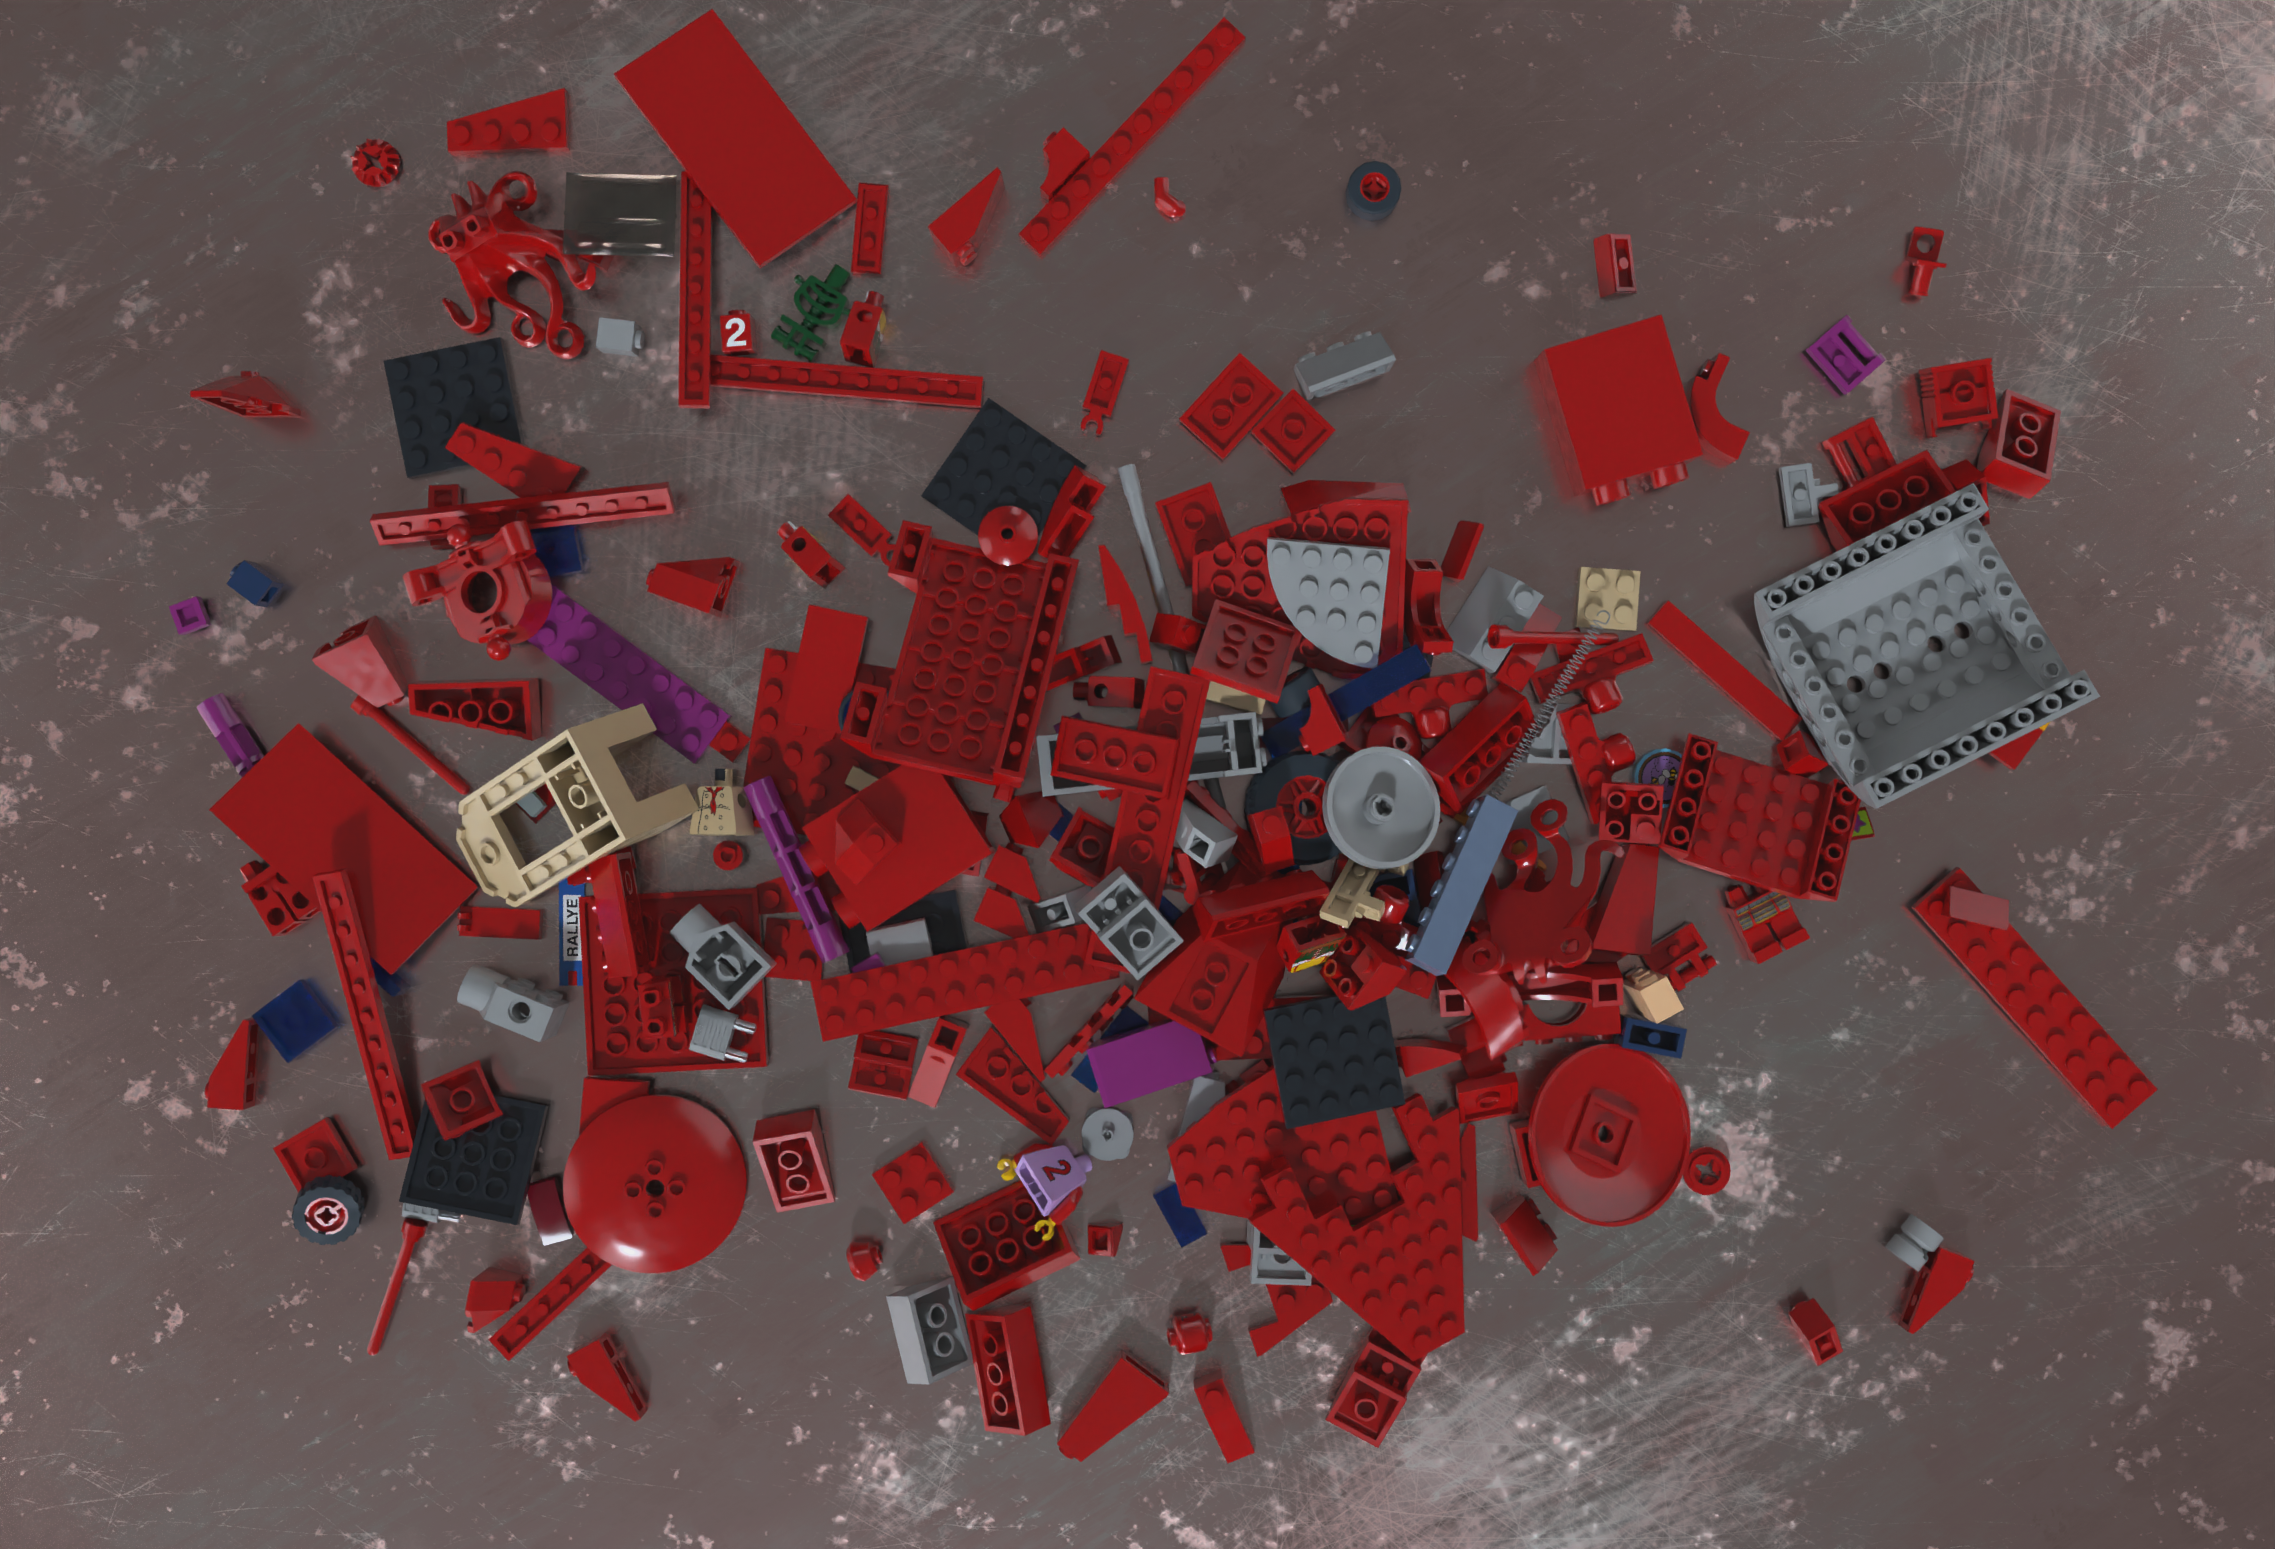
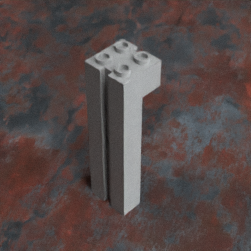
(1223, 749)

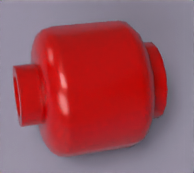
(1189, 1333)

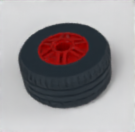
(1286, 783)

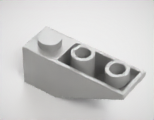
(1203, 836)

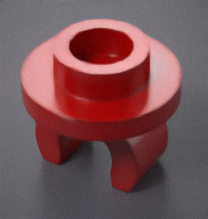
(728, 855)

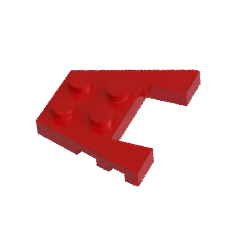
(1291, 1303)

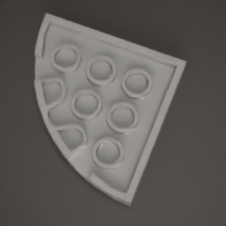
(1332, 594)

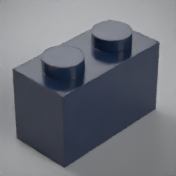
(1651, 1037)

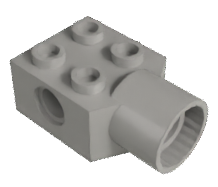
(721, 955)
(506, 1002)

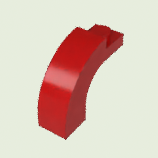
(1714, 432)
(1422, 607)

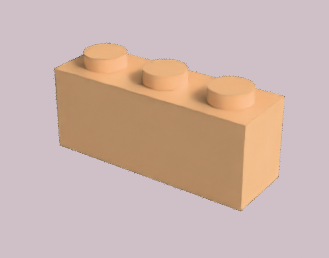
(1651, 995)

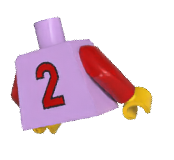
(1051, 1179)

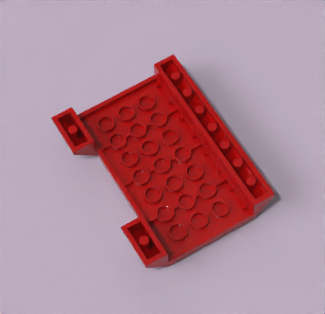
(968, 663)

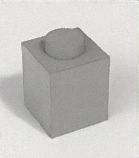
(619, 337)

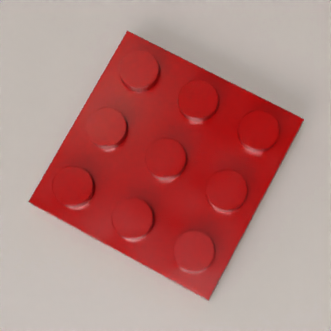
(1246, 651)

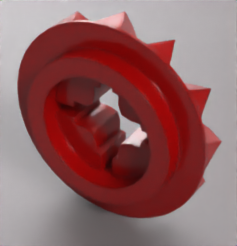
(388, 158)
(1708, 1184)

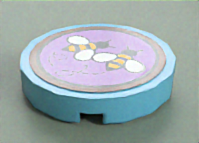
(1659, 767)

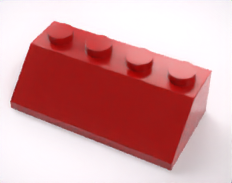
(1884, 499)
(1480, 747)
(1259, 904)
(618, 915)
(1008, 1369)

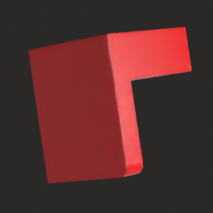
(1801, 755)

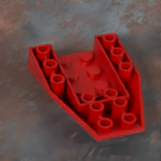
(1220, 982)

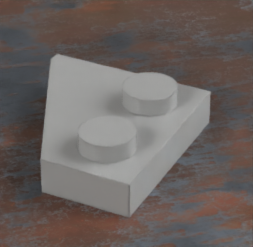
(1550, 744)

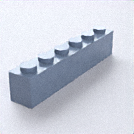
(1460, 885)

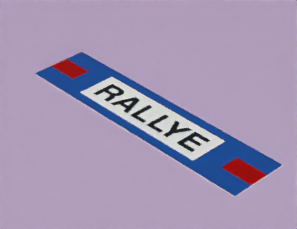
(569, 934)

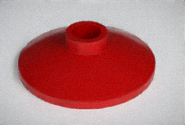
(1012, 550)
(1388, 729)

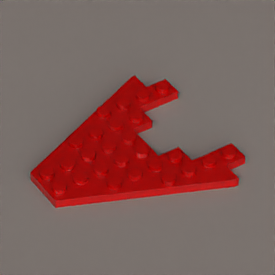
(1401, 1263)

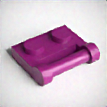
(1839, 361)

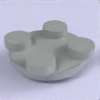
(1107, 1133)

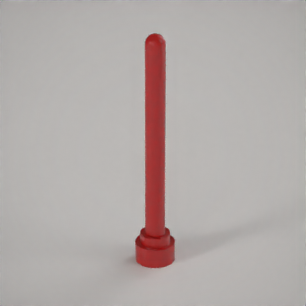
(1502, 636)
(365, 708)
(412, 1232)

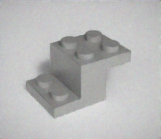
(1272, 1264)

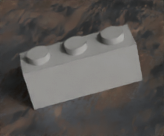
(1343, 365)
(1493, 600)
(930, 1330)

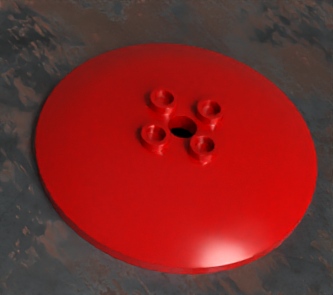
(645, 1142)
(1645, 1142)

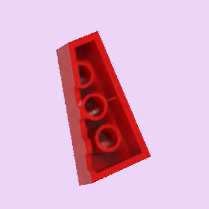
(495, 705)

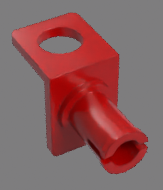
(1924, 261)

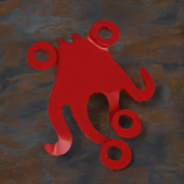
(493, 244)
(1542, 925)

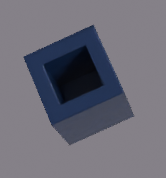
(254, 583)

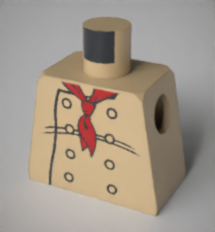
(722, 809)

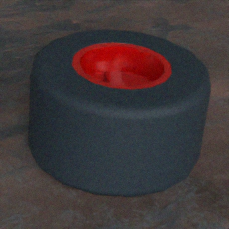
(1376, 179)
(1294, 692)

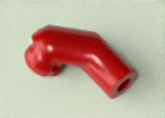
(1166, 202)

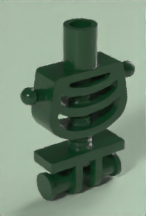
(831, 287)

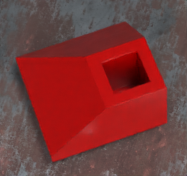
(1631, 812)
(1362, 970)

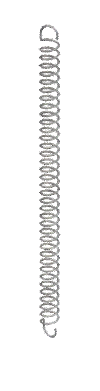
(1558, 696)

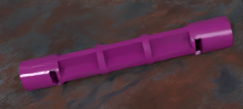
(230, 733)
(798, 876)

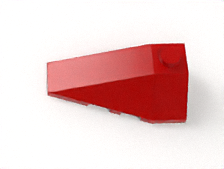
(247, 396)
(1319, 492)

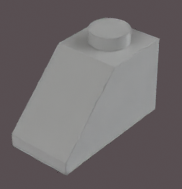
(1057, 910)

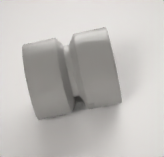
(1914, 1242)

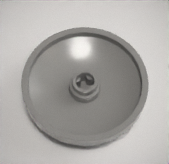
(1381, 807)

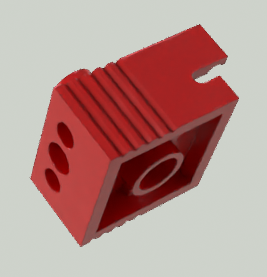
(1958, 395)

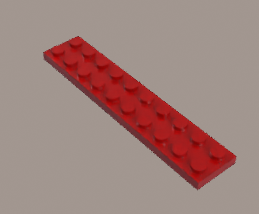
(1145, 823)
(955, 982)
(2040, 1006)

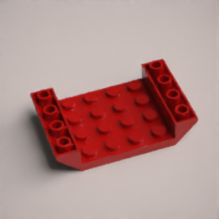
(1759, 823)

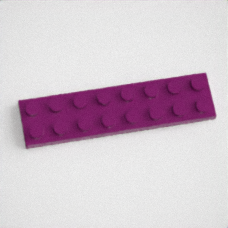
(628, 676)

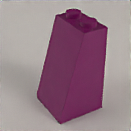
(1148, 1060)

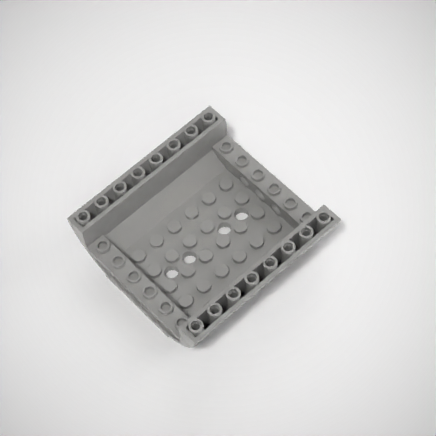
(1881, 607)

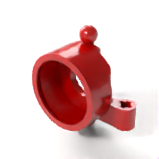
(520, 579)

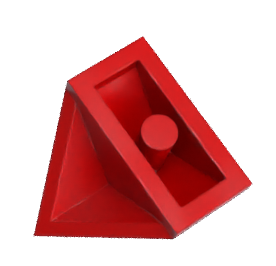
(1030, 818)

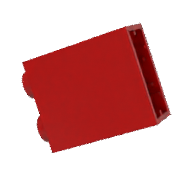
(1619, 410)
(936, 844)

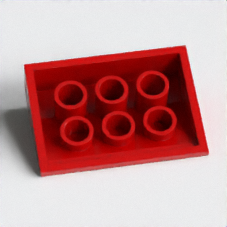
(996, 1246)

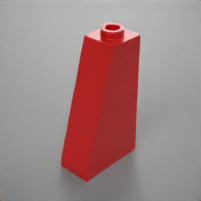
(1627, 903)
(1113, 1404)

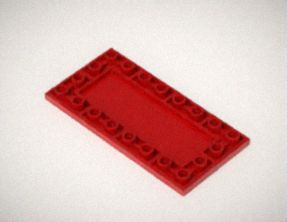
(735, 138)
(317, 816)

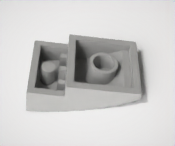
(1128, 923)

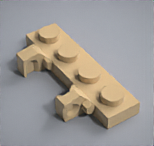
(1351, 895)

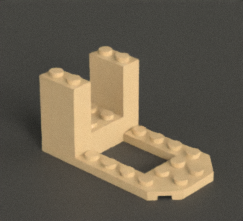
(590, 796)

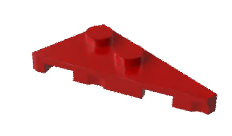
(1469, 1182)

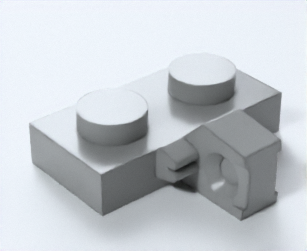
(1802, 494)

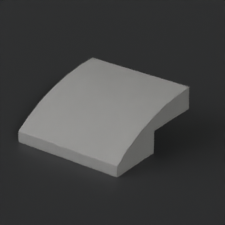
(1525, 804)
(901, 941)

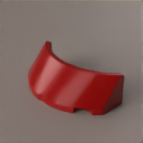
(1492, 1001)

